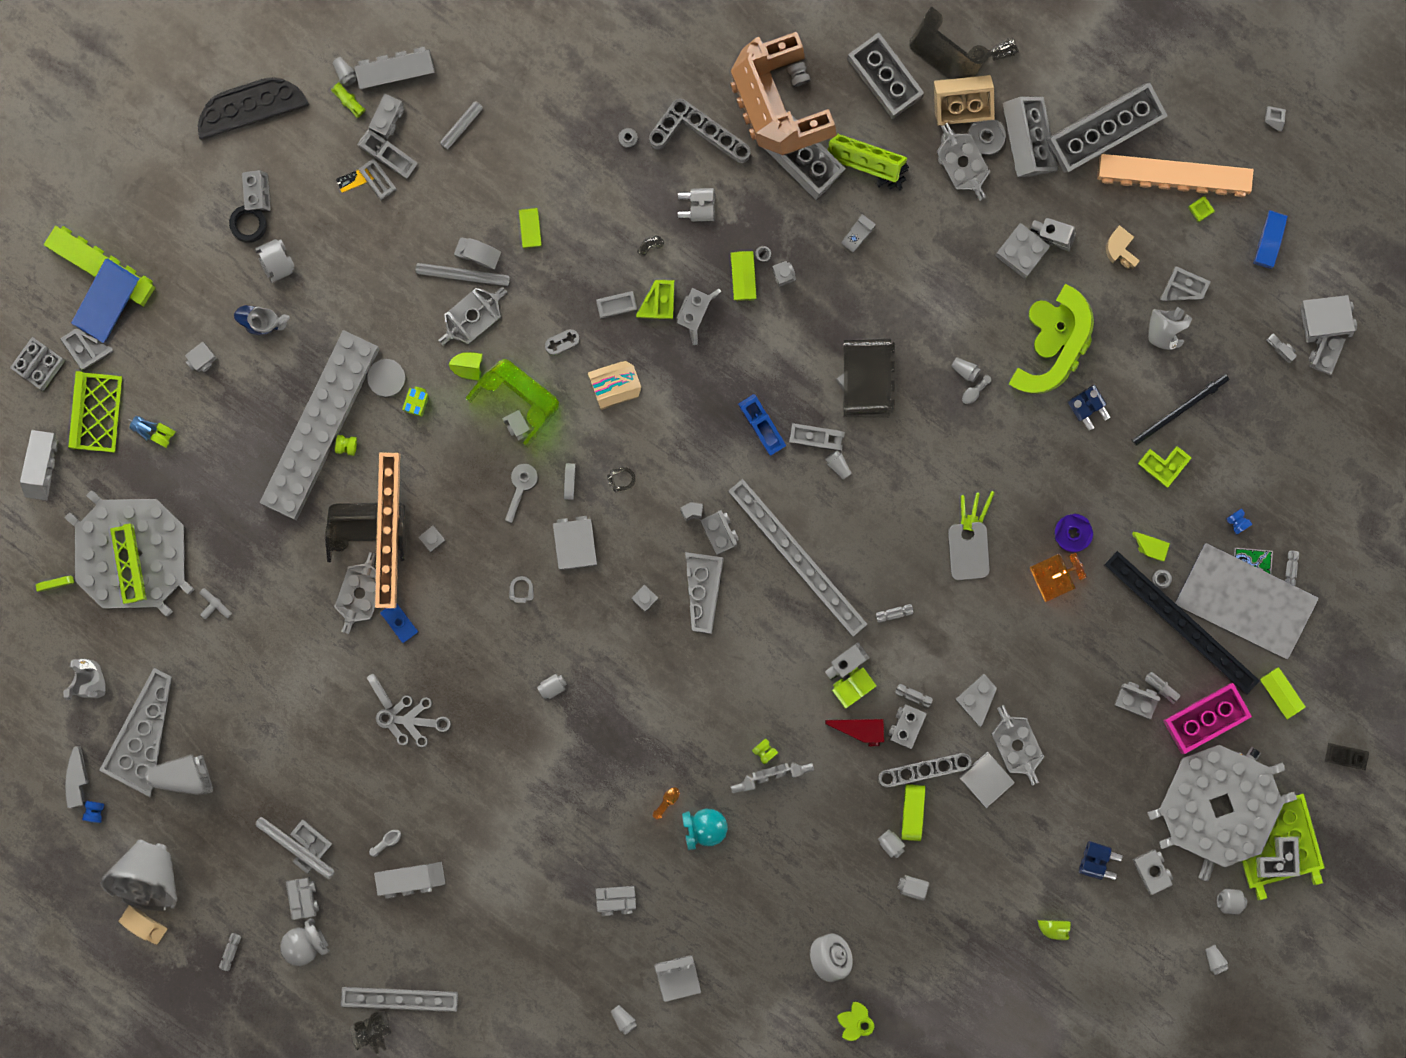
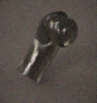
(649, 242)

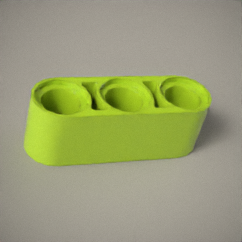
(913, 812)

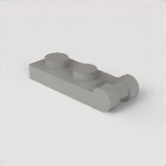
(816, 437)

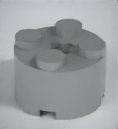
(274, 260)

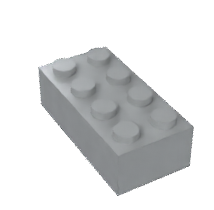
(885, 75)

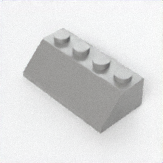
(1028, 133)
(811, 167)

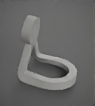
(530, 593)

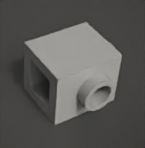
(200, 358)

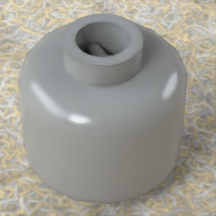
(1231, 901)

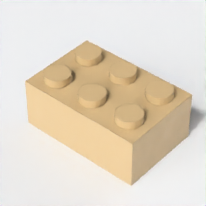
(964, 100)

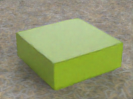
(1201, 209)

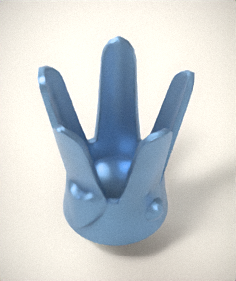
(142, 427)

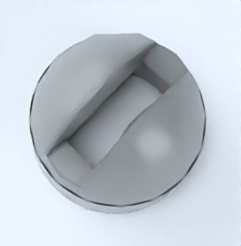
(766, 256)

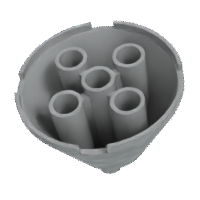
(143, 878)

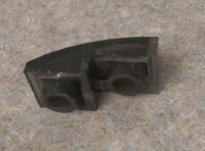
(1347, 756)

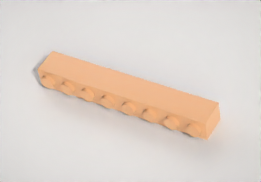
(1175, 174)
(387, 530)

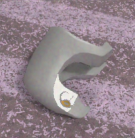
(1164, 328)
(87, 680)

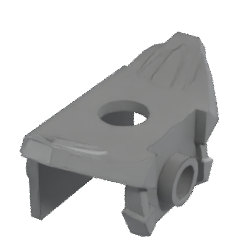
(694, 310)

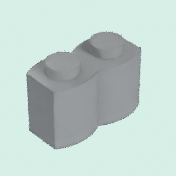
(913, 887)

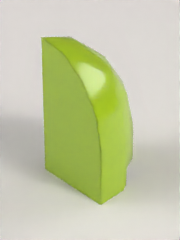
(467, 365)
(1055, 929)

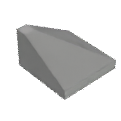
(1275, 117)

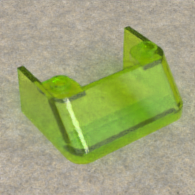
(542, 401)

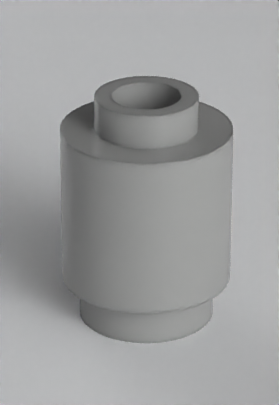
(552, 686)
(891, 844)

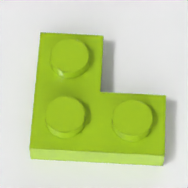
(1164, 470)

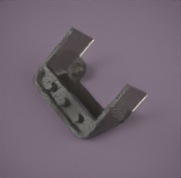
(358, 523)

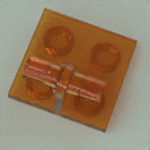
(1054, 577)

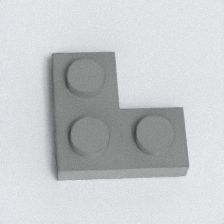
(313, 842)

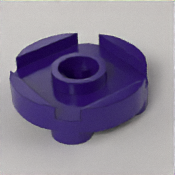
(1083, 528)

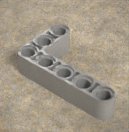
(699, 128)

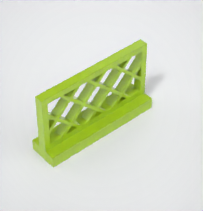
(78, 410)

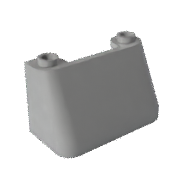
(181, 775)

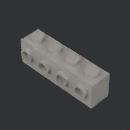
(394, 68)

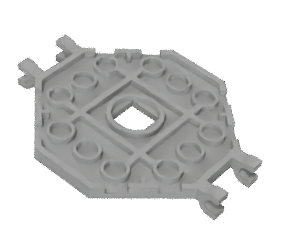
(157, 537)
(1233, 835)

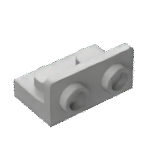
(256, 191)
(1326, 353)
(719, 532)
(1137, 700)

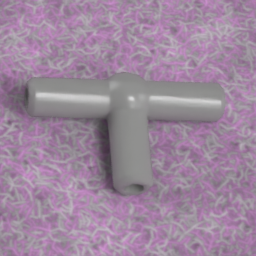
(215, 603)

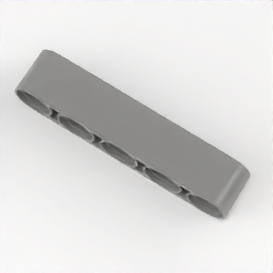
(932, 764)

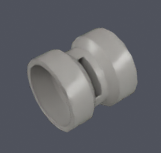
(798, 74)

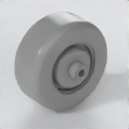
(831, 957)

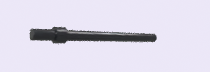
(1211, 388)

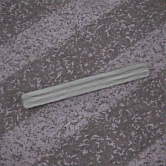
(462, 274)
(294, 847)

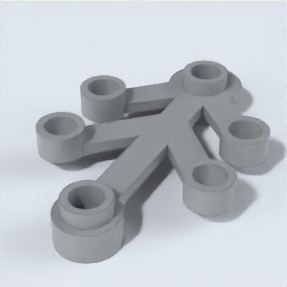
(409, 720)

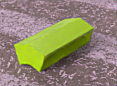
(743, 275)
(1282, 693)

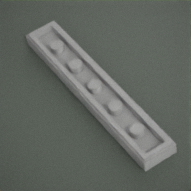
(399, 999)

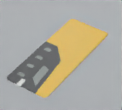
(352, 180)

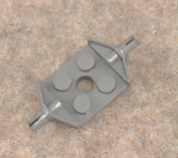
(974, 172)
(462, 328)
(347, 604)
(1029, 756)
(778, 771)

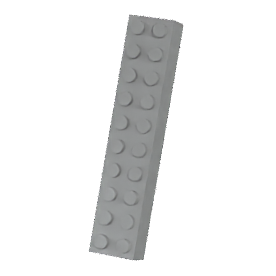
(319, 425)

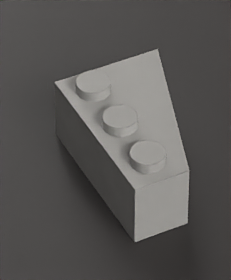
(409, 879)

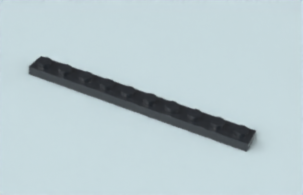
(1181, 622)

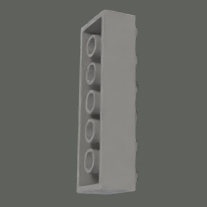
(1106, 127)

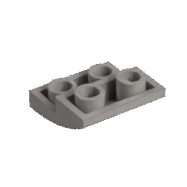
(37, 364)
(986, 779)

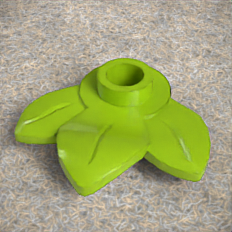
(853, 1020)

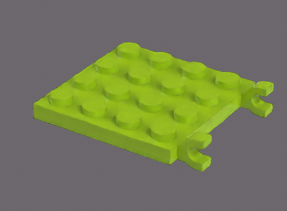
(1291, 822)

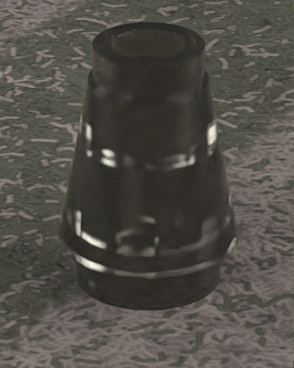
(1005, 49)

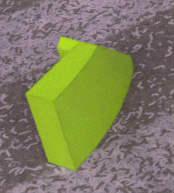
(1151, 546)

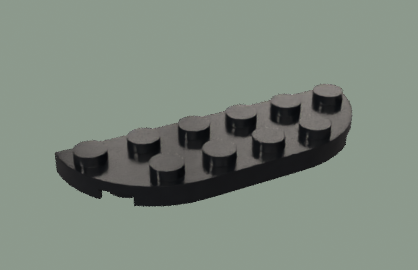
(249, 105)

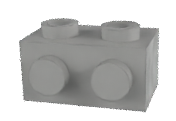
(386, 116)
(907, 726)

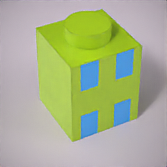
(416, 401)

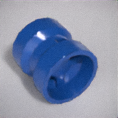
(1240, 523)
(93, 816)

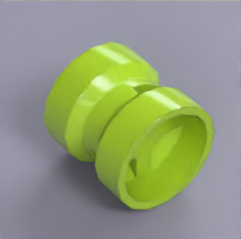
(159, 438)
(346, 445)
(760, 751)

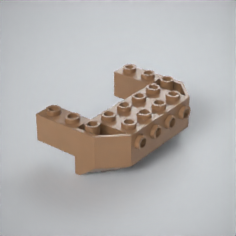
(762, 104)

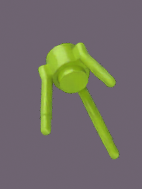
(967, 522)

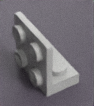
(678, 978)

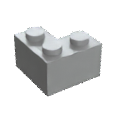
(1286, 860)

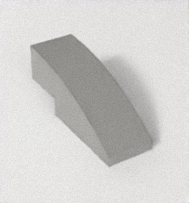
(387, 153)
(75, 778)

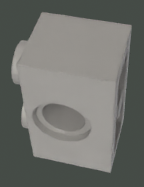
(1144, 863)

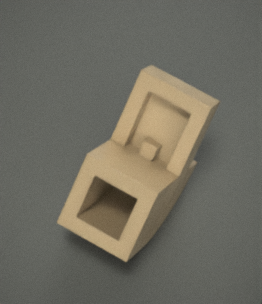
(1116, 248)
(142, 925)

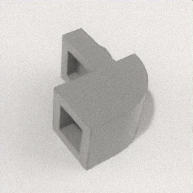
(477, 252)

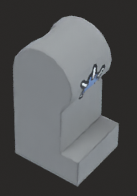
(858, 233)

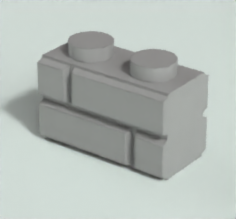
(301, 898)
(616, 899)

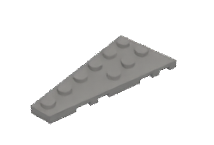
(140, 736)

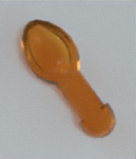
(669, 798)

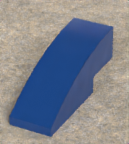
(1270, 239)
(762, 424)

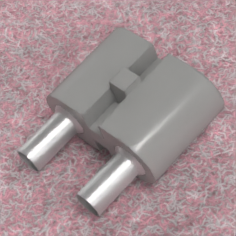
(701, 206)

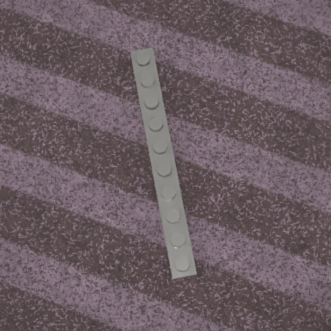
(797, 557)

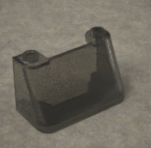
(945, 54)

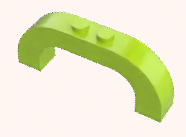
(1071, 352)

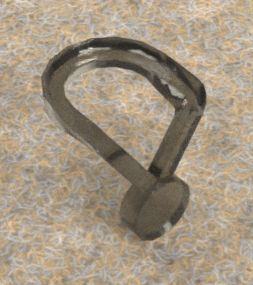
(622, 488)

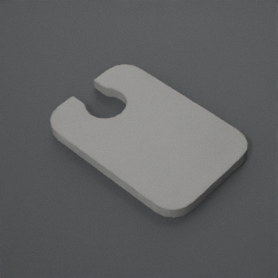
(968, 557)

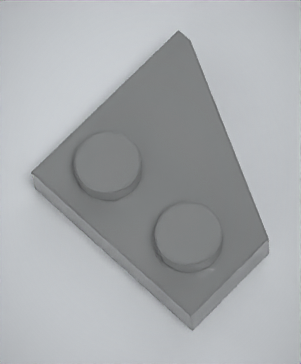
(1184, 286)
(84, 349)

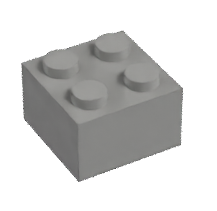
(1022, 250)

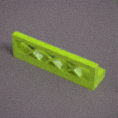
(866, 157)
(134, 560)

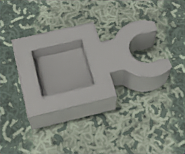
(1286, 351)

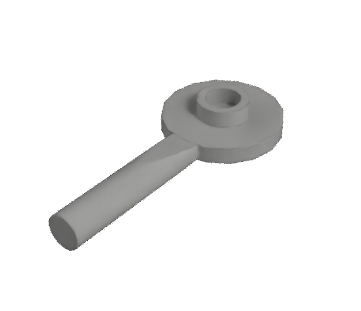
(523, 478)

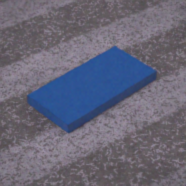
(105, 300)

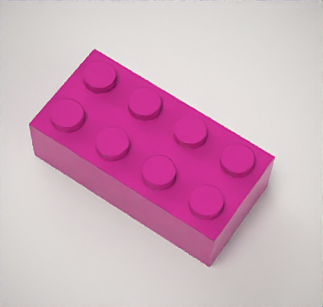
(1207, 718)

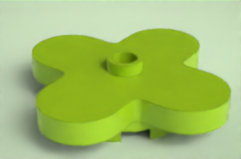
(1046, 318)

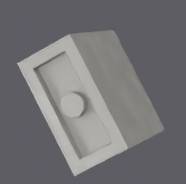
(1328, 317)
(574, 543)

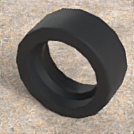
(247, 238)

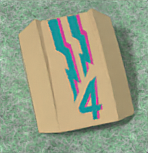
(615, 384)

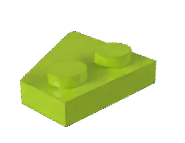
(659, 301)

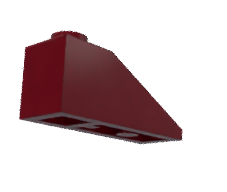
(864, 730)

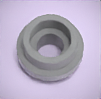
(630, 143)
(1166, 574)

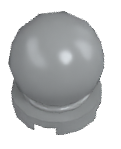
(302, 944)

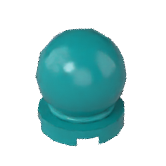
(705, 827)

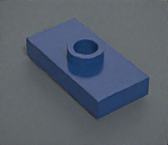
(399, 623)

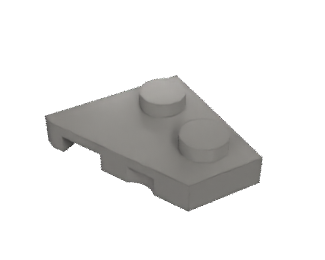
(977, 699)

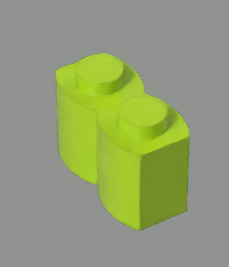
(854, 687)

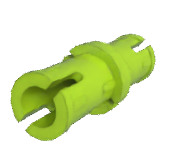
(348, 100)

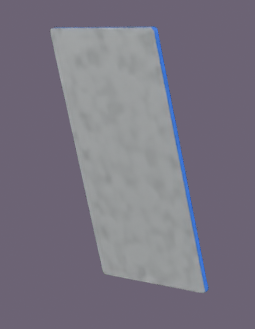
(1246, 601)

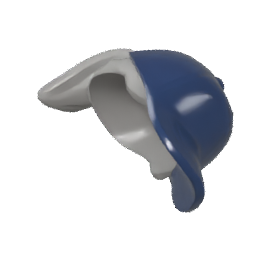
(260, 320)

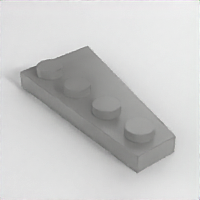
(704, 583)

